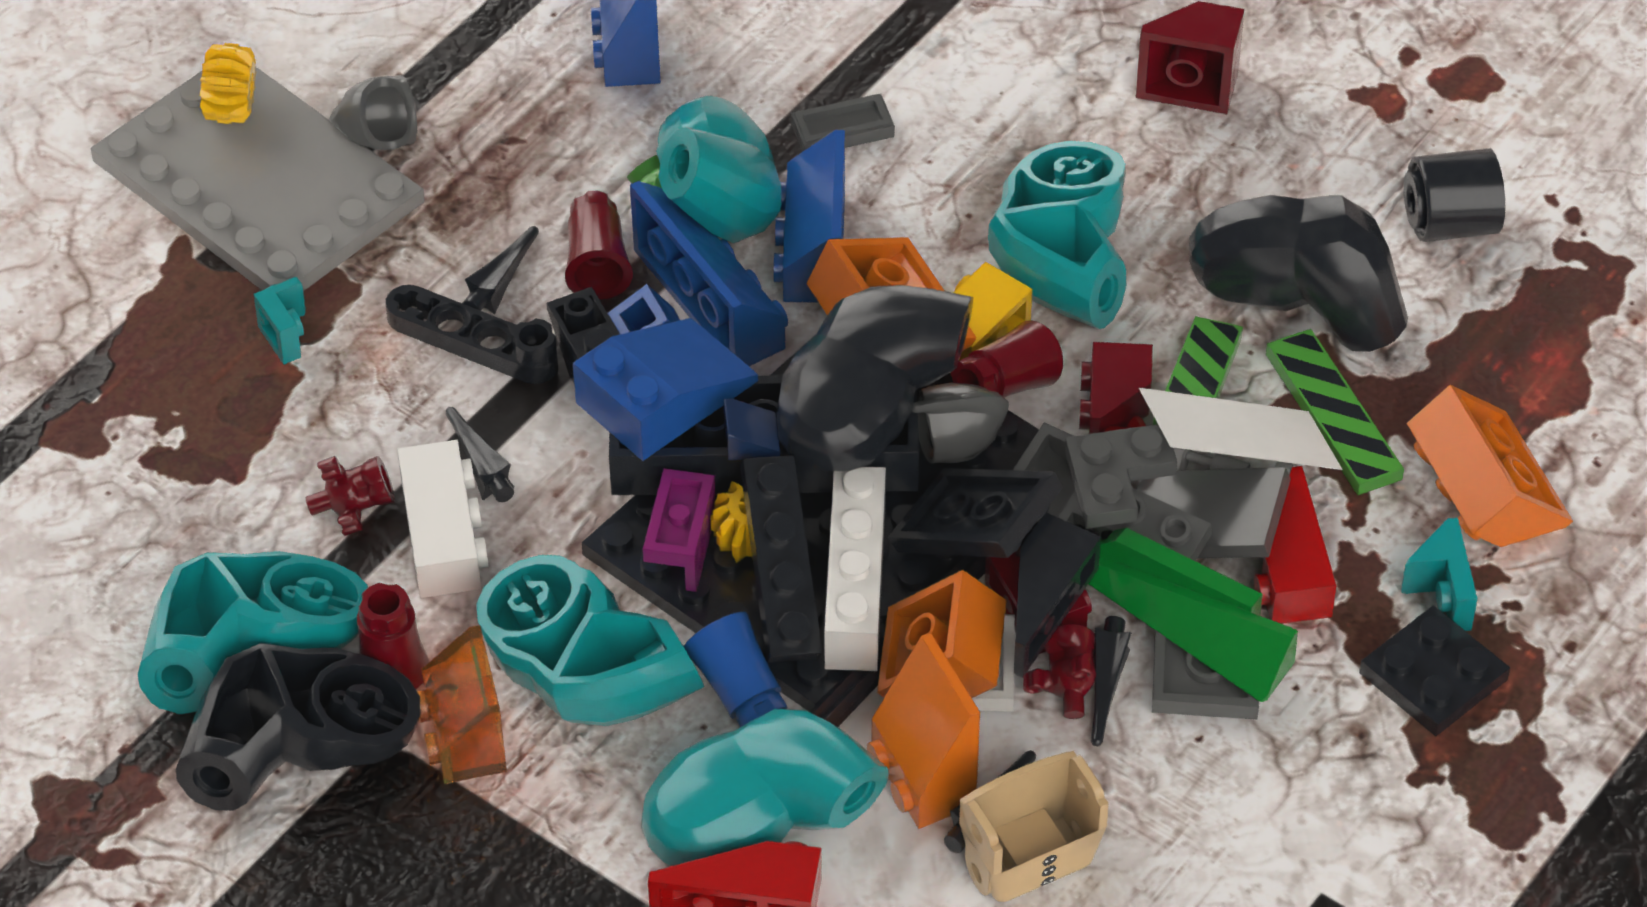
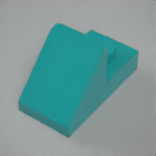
(1444, 568)

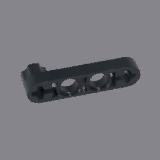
(525, 355)

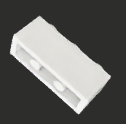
(442, 518)

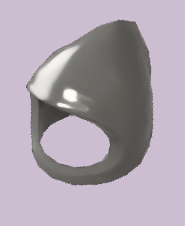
(378, 113)
(960, 421)

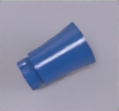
(736, 667)

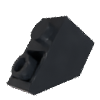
(579, 325)

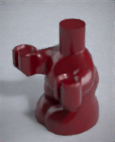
(351, 491)
(1070, 670)

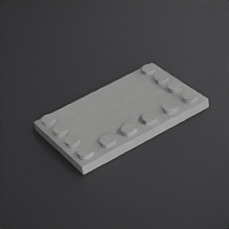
(260, 194)

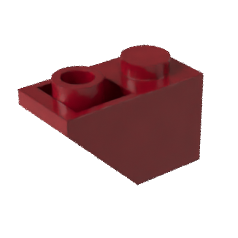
(1114, 385)

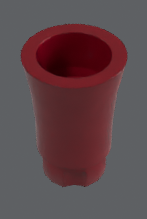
(596, 247)
(1014, 363)
(390, 631)

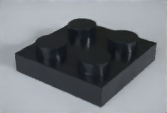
(1434, 670)

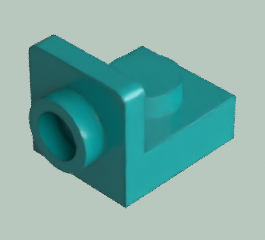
(279, 317)

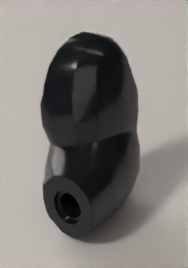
(1302, 253)
(860, 372)
(293, 708)

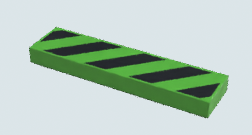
(1205, 358)
(1336, 411)

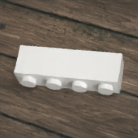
(855, 569)

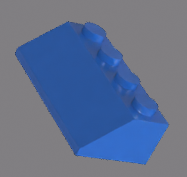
(705, 277)

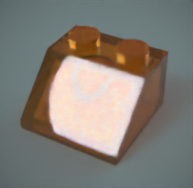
(462, 711)

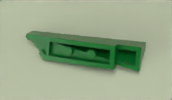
(1197, 611)

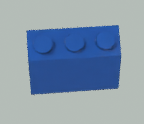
(813, 213)

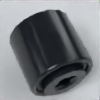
(1455, 195)

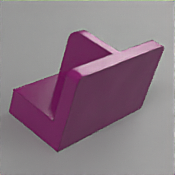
(681, 523)

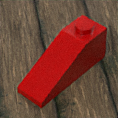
(1298, 573)
(744, 877)

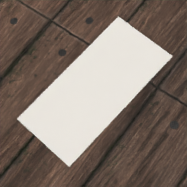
(1239, 429)

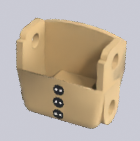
(1033, 825)

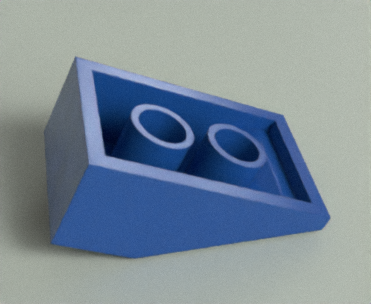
(628, 42)
(658, 383)

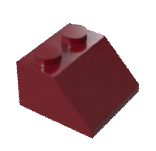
(1191, 57)

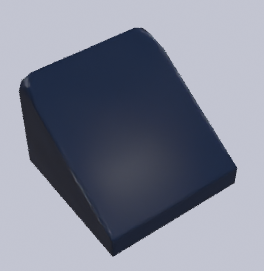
(750, 431)

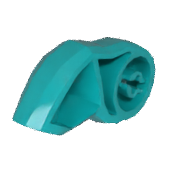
(719, 168)
(1057, 229)
(236, 602)
(576, 649)
(759, 785)

